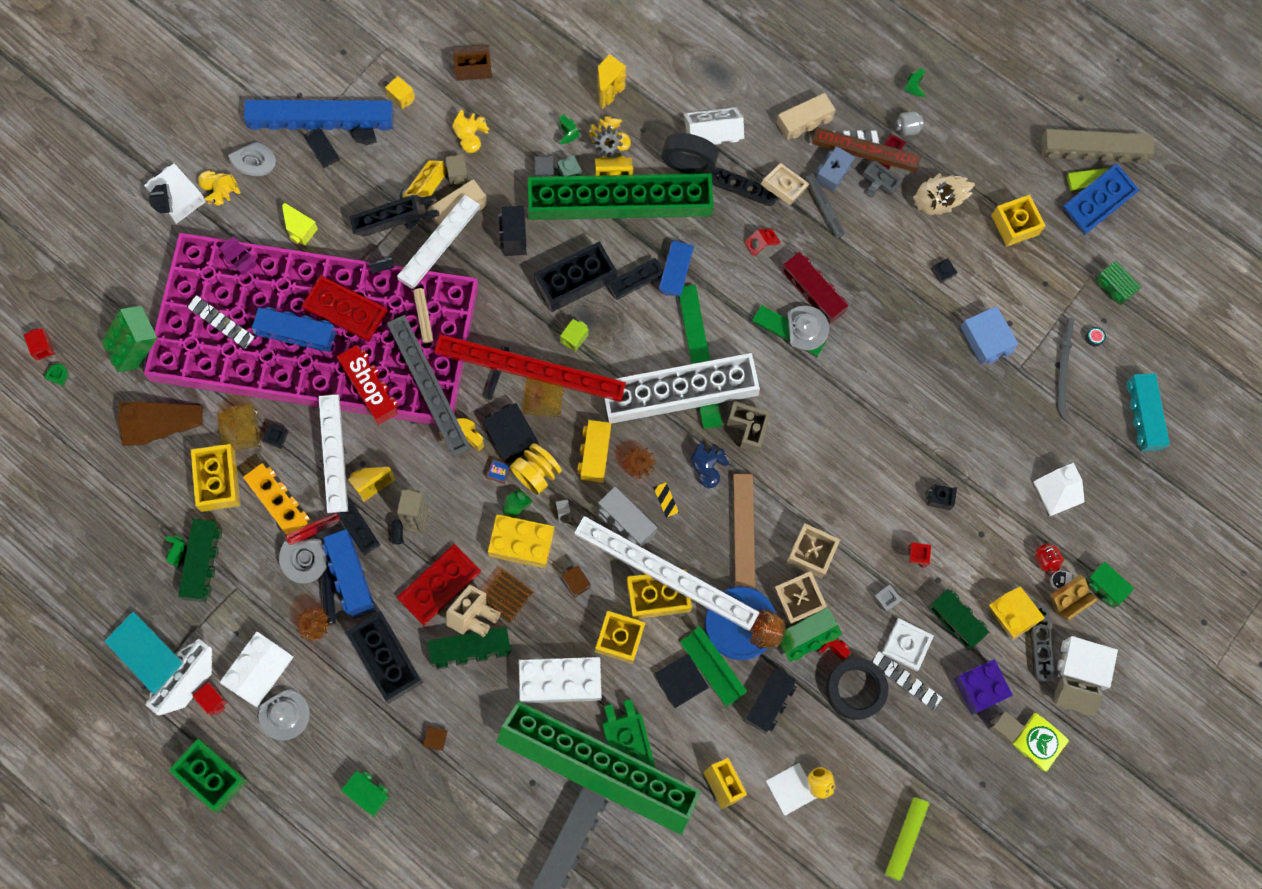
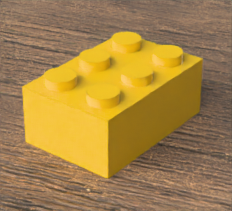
(215, 477)
(521, 541)
(654, 599)

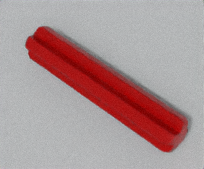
(312, 528)

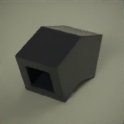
(365, 136)

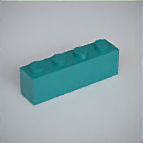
(1148, 412)

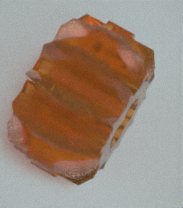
(646, 460)
(312, 623)

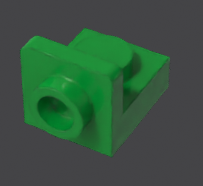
(176, 554)

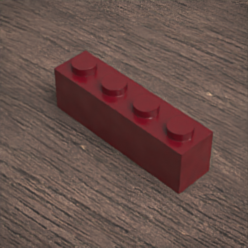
(814, 287)

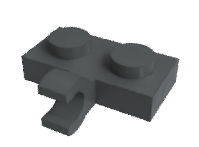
(881, 178)

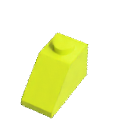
(298, 225)

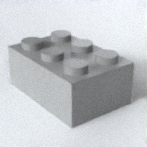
(626, 518)

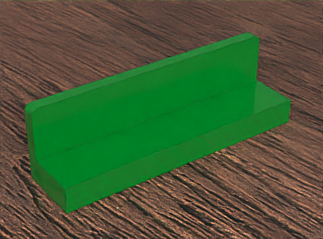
(713, 666)

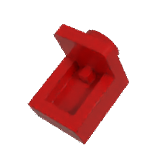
(837, 647)

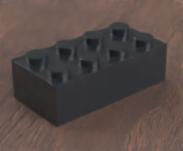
(575, 276)
(384, 657)

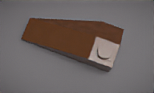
(150, 421)

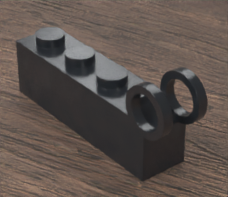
(392, 215)

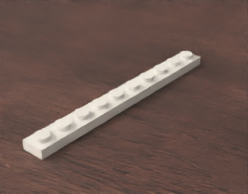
(666, 573)

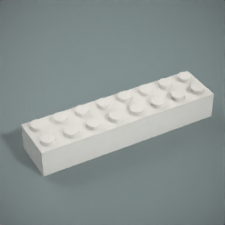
(685, 388)

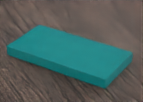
(144, 652)

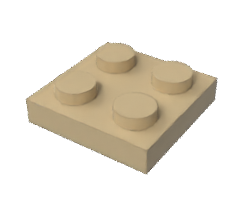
(785, 184)

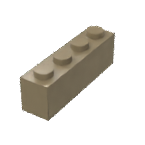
(413, 511)

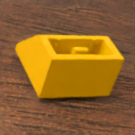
(610, 80)

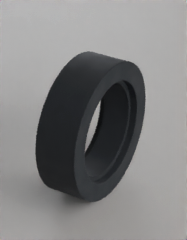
(692, 144)
(877, 676)

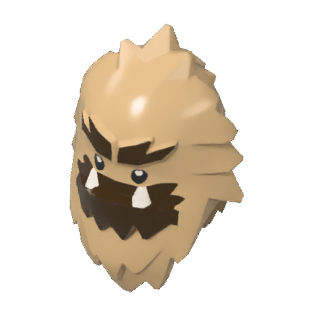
(942, 194)

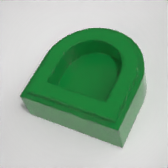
(57, 374)

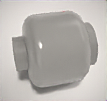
(909, 123)

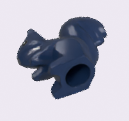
(704, 462)

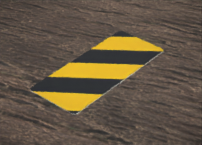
(666, 500)

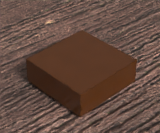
(435, 738)

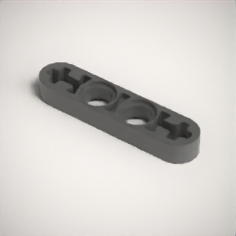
(1046, 644)

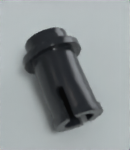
(381, 265)
(397, 532)

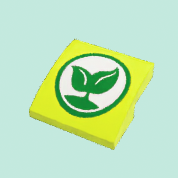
(1040, 742)

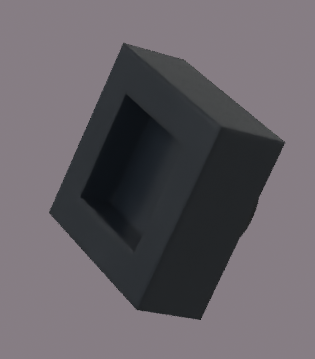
(944, 270)
(275, 436)

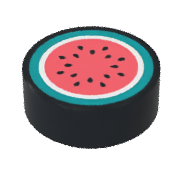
(1095, 336)

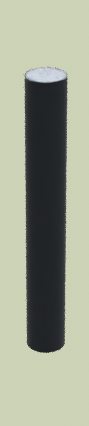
(494, 380)

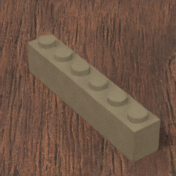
(1097, 146)

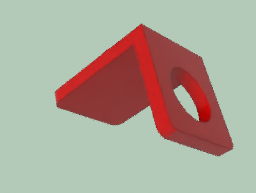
(765, 237)

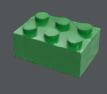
(129, 339)
(208, 775)

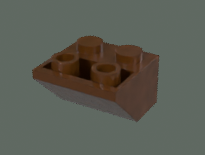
(472, 62)

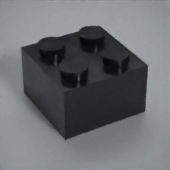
(512, 230)

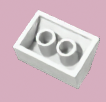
(716, 125)
(256, 669)

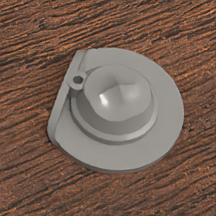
(253, 159)
(807, 327)
(303, 560)
(284, 715)

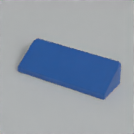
(676, 268)

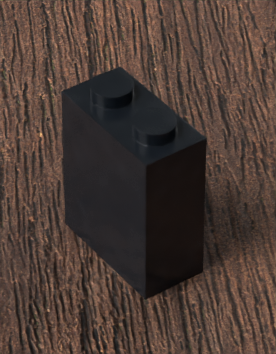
(509, 432)

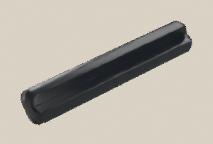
(328, 595)

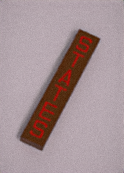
(867, 149)

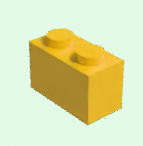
(725, 783)

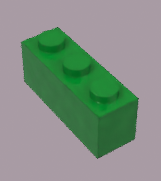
(810, 634)

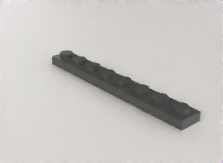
(429, 386)

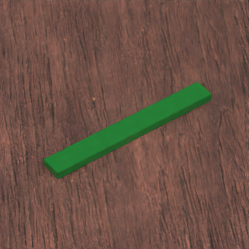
(697, 347)

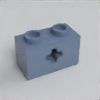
(830, 177)

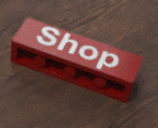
(368, 385)

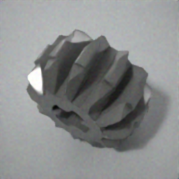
(612, 135)

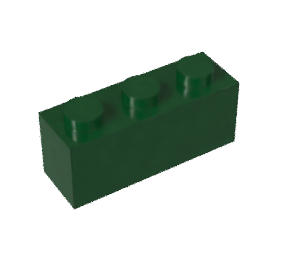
(958, 619)

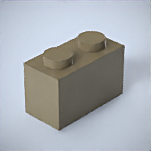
(1078, 695)

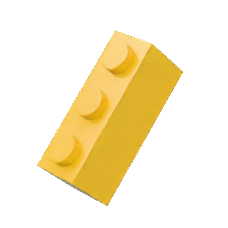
(594, 451)

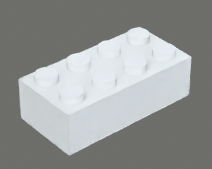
(560, 680)

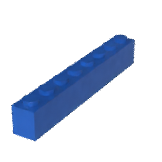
(318, 114)

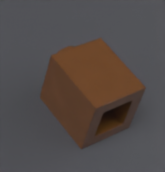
(575, 580)

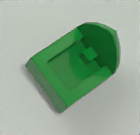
(913, 81)
(569, 128)
(516, 503)

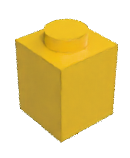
(400, 92)

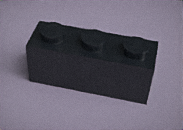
(771, 701)

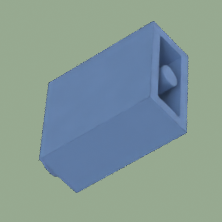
(989, 336)

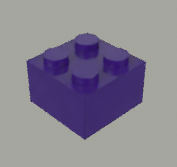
(983, 686)

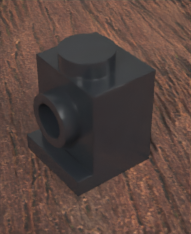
(935, 500)

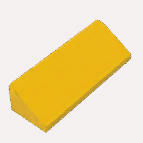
(427, 179)

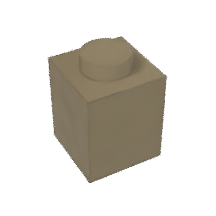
(457, 170)
(1005, 727)

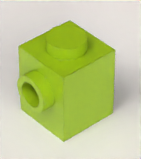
(574, 335)

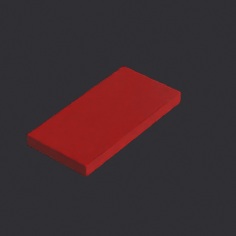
(344, 308)
(439, 584)

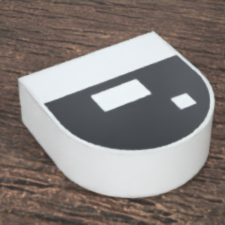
(1059, 579)

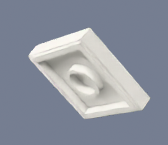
(907, 644)

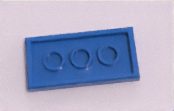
(1100, 198)

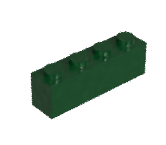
(199, 560)
(468, 647)

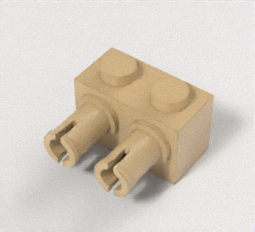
(467, 609)

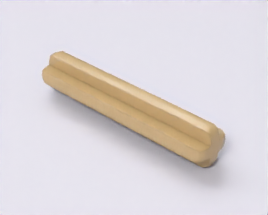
(423, 315)

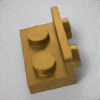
(1072, 598)

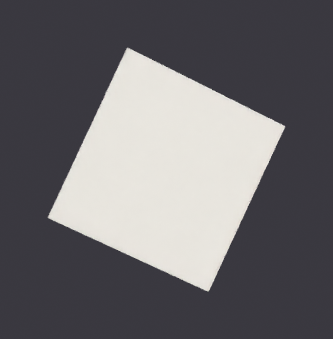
(790, 789)

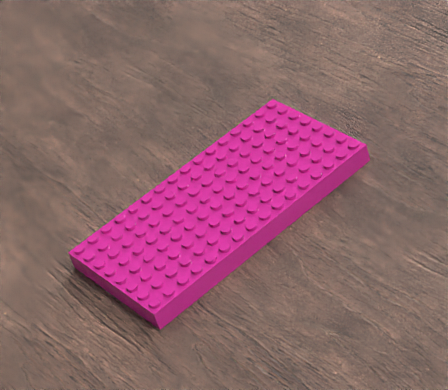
(202, 357)

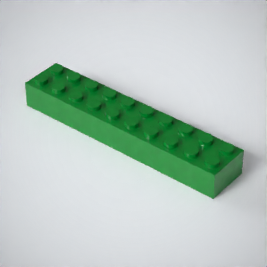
(620, 196)
(599, 767)

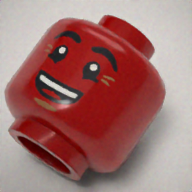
(1049, 558)

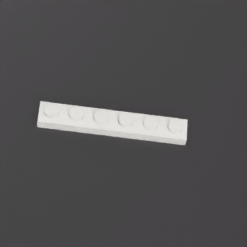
(438, 242)
(333, 454)

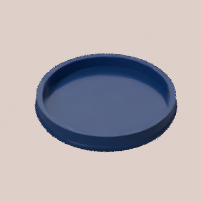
(731, 638)

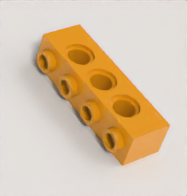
(257, 479)

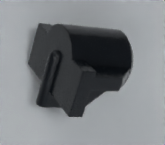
(161, 199)

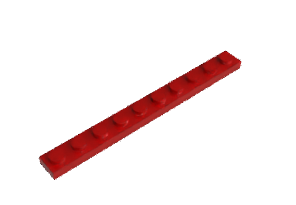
(530, 368)

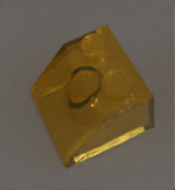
(543, 399)
(239, 427)

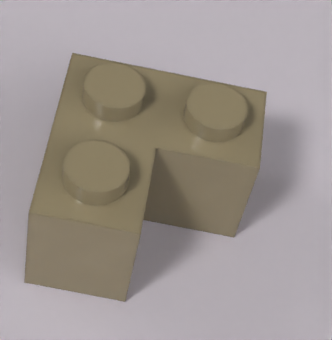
(752, 421)

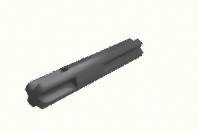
(825, 206)

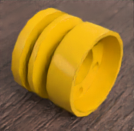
(532, 472)

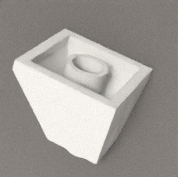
(1060, 489)

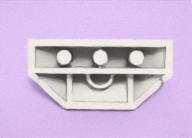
(185, 681)

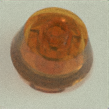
(767, 630)

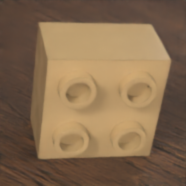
(813, 551)
(800, 597)

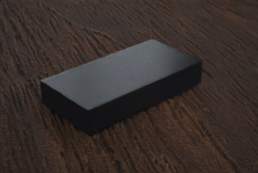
(322, 148)

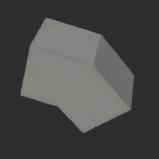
(563, 511)

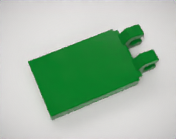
(628, 733)

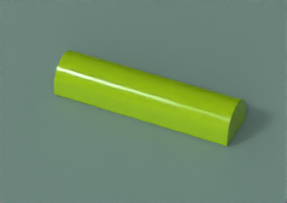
(907, 839)

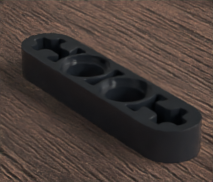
(742, 190)

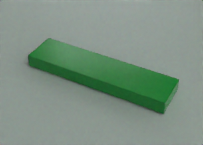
(778, 325)

